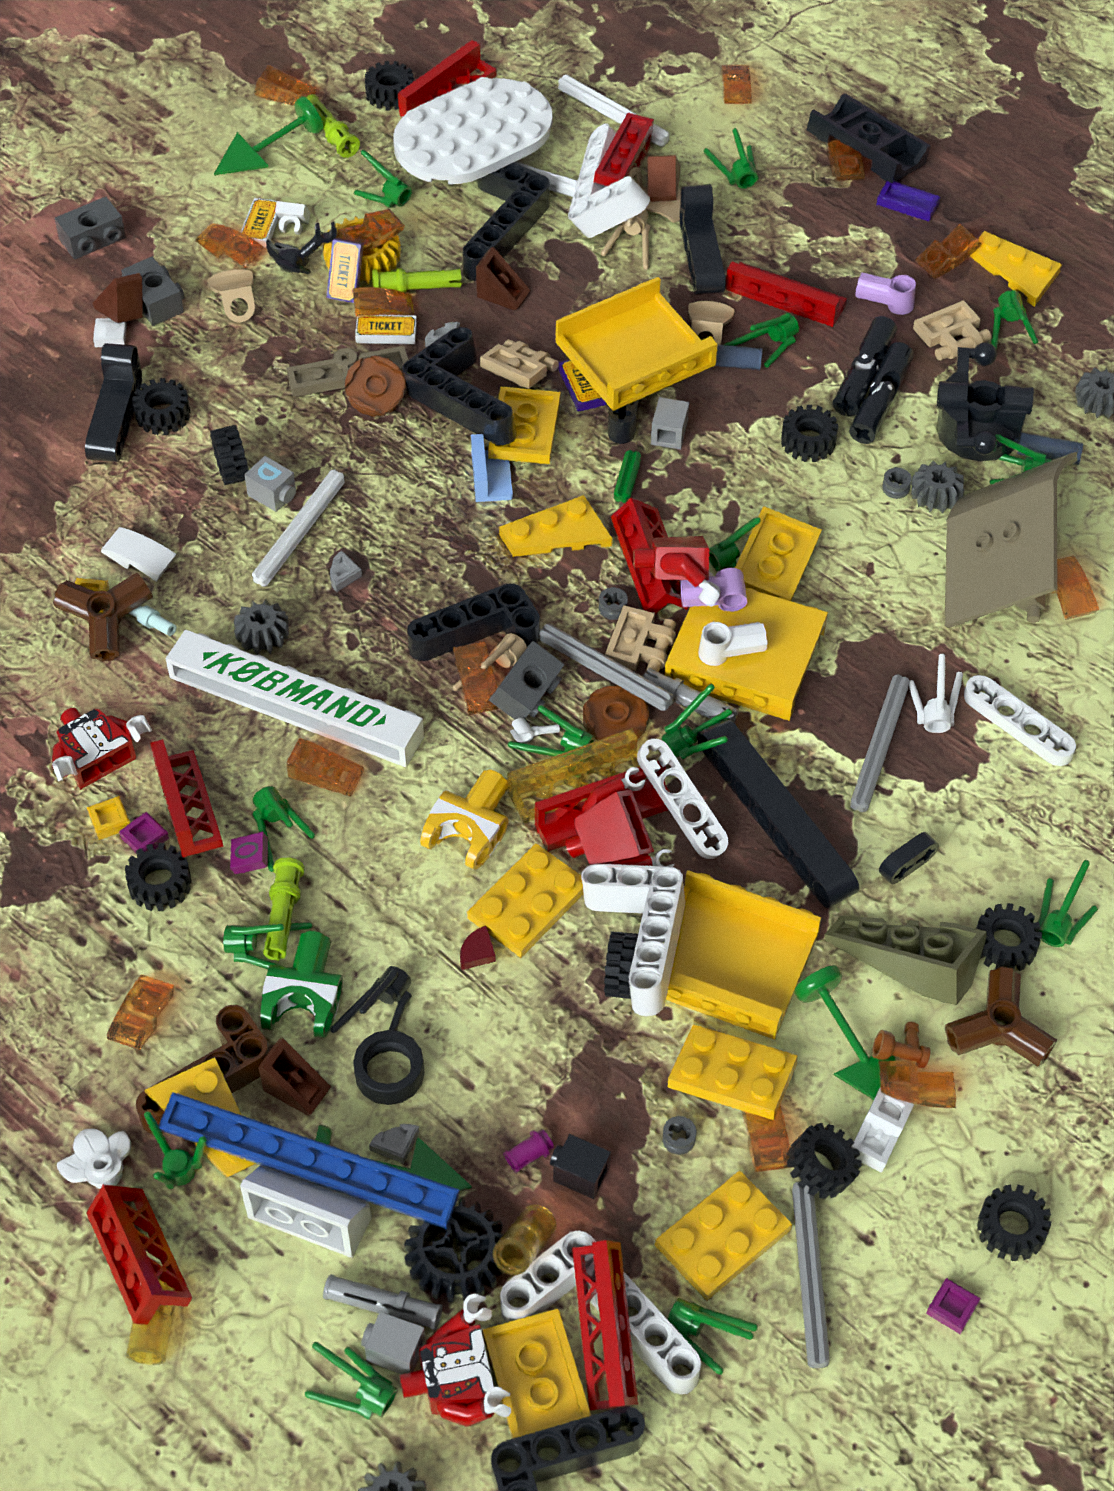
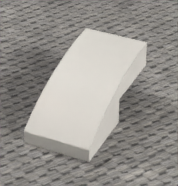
(139, 551)
(881, 1130)

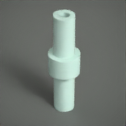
(151, 619)

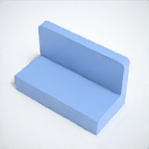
(490, 476)

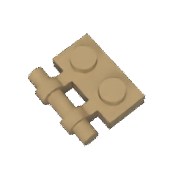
(949, 323)
(518, 363)
(631, 635)

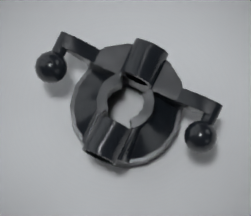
(980, 410)

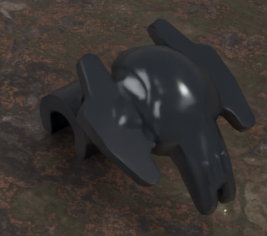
(292, 258)

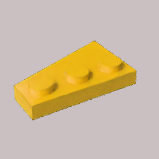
(209, 1086)

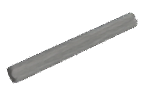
(606, 667)
(879, 743)
(810, 1278)

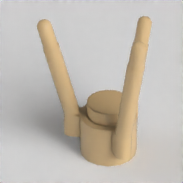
(633, 226)
(504, 653)

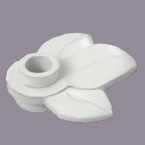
(96, 1158)

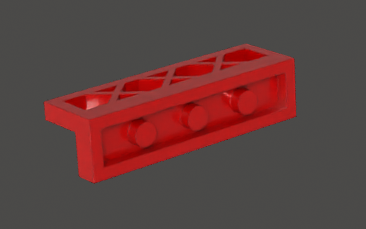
(440, 79)
(626, 149)
(784, 293)
(636, 532)
(180, 804)
(559, 825)
(127, 1255)
(612, 1324)

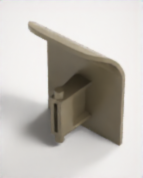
(1004, 545)

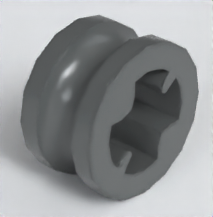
(893, 489)
(612, 596)
(678, 1124)

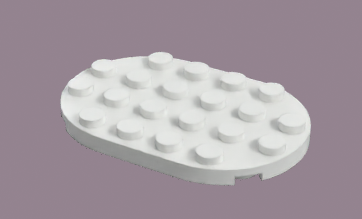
(472, 130)

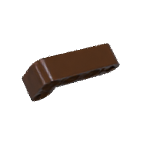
(229, 1056)

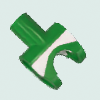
(303, 986)

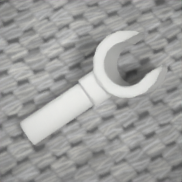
(524, 733)

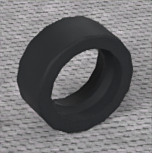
(384, 1042)

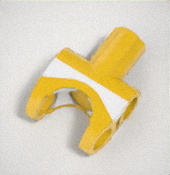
(470, 818)

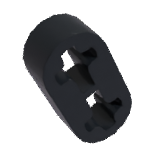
(908, 858)

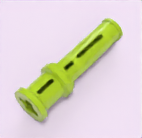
(336, 131)
(402, 281)
(284, 895)

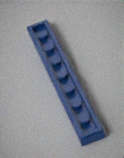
(310, 1160)

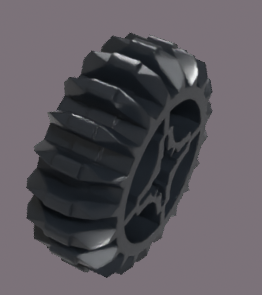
(442, 1254)

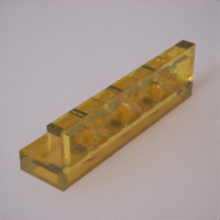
(568, 767)

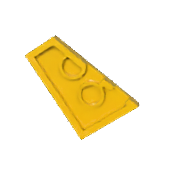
(1019, 266)
(560, 526)

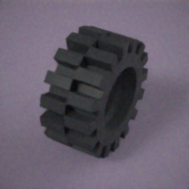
(383, 75)
(158, 394)
(809, 445)
(229, 454)
(158, 860)
(1017, 923)
(618, 964)
(813, 1172)
(1023, 1204)

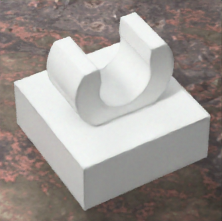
(292, 213)

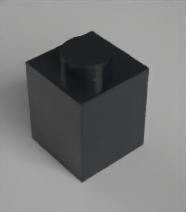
(580, 1166)

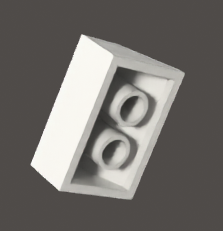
(306, 1209)

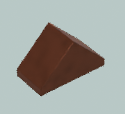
(663, 178)
(499, 282)
(121, 299)
(292, 1078)

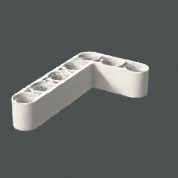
(600, 206)
(661, 899)
(644, 1324)

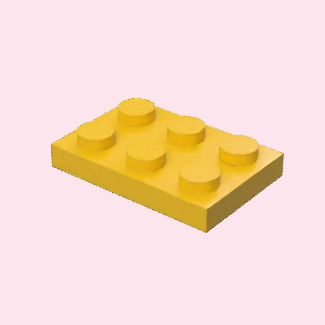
(535, 423)
(777, 554)
(527, 900)
(732, 1071)
(723, 1235)
(538, 1369)

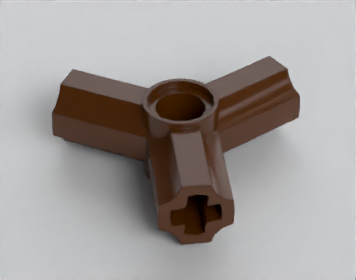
(103, 627)
(1001, 1004)

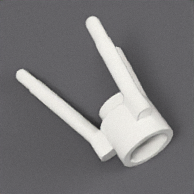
(937, 715)

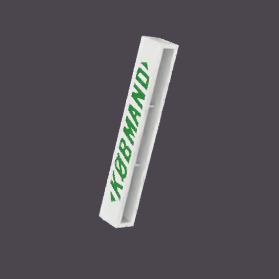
(296, 697)

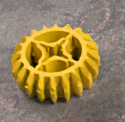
(382, 258)

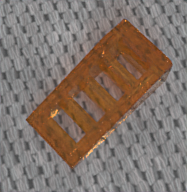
(278, 86)
(317, 754)

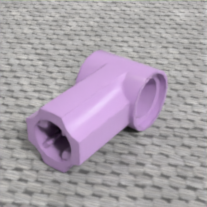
(895, 292)
(731, 586)

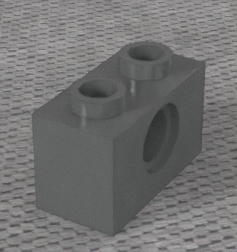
(90, 227)
(160, 294)
(536, 667)

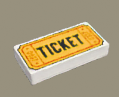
(261, 220)
(386, 329)

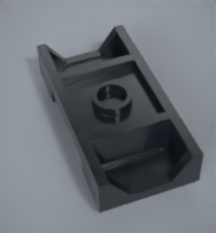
(889, 146)

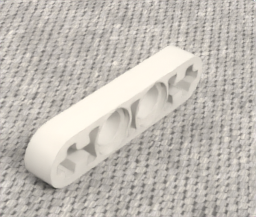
(1015, 723)
(676, 801)

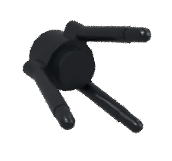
(388, 988)

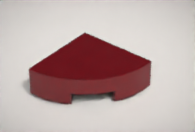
(477, 949)

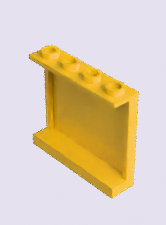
(633, 345)
(757, 680)
(739, 954)

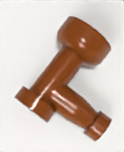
(885, 1046)

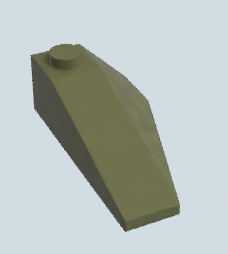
(925, 959)

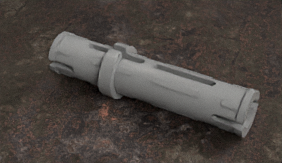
(685, 695)
(384, 1301)

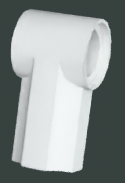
(722, 641)

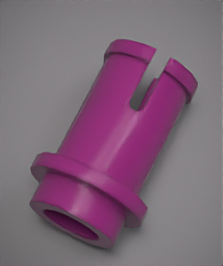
(529, 1150)

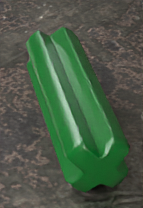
(627, 476)

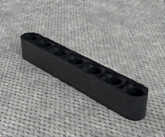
(779, 814)

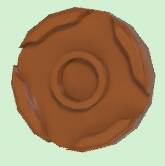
(375, 386)
(614, 711)

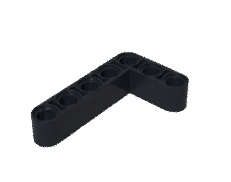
(525, 200)
(434, 382)

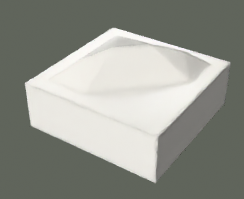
(109, 332)

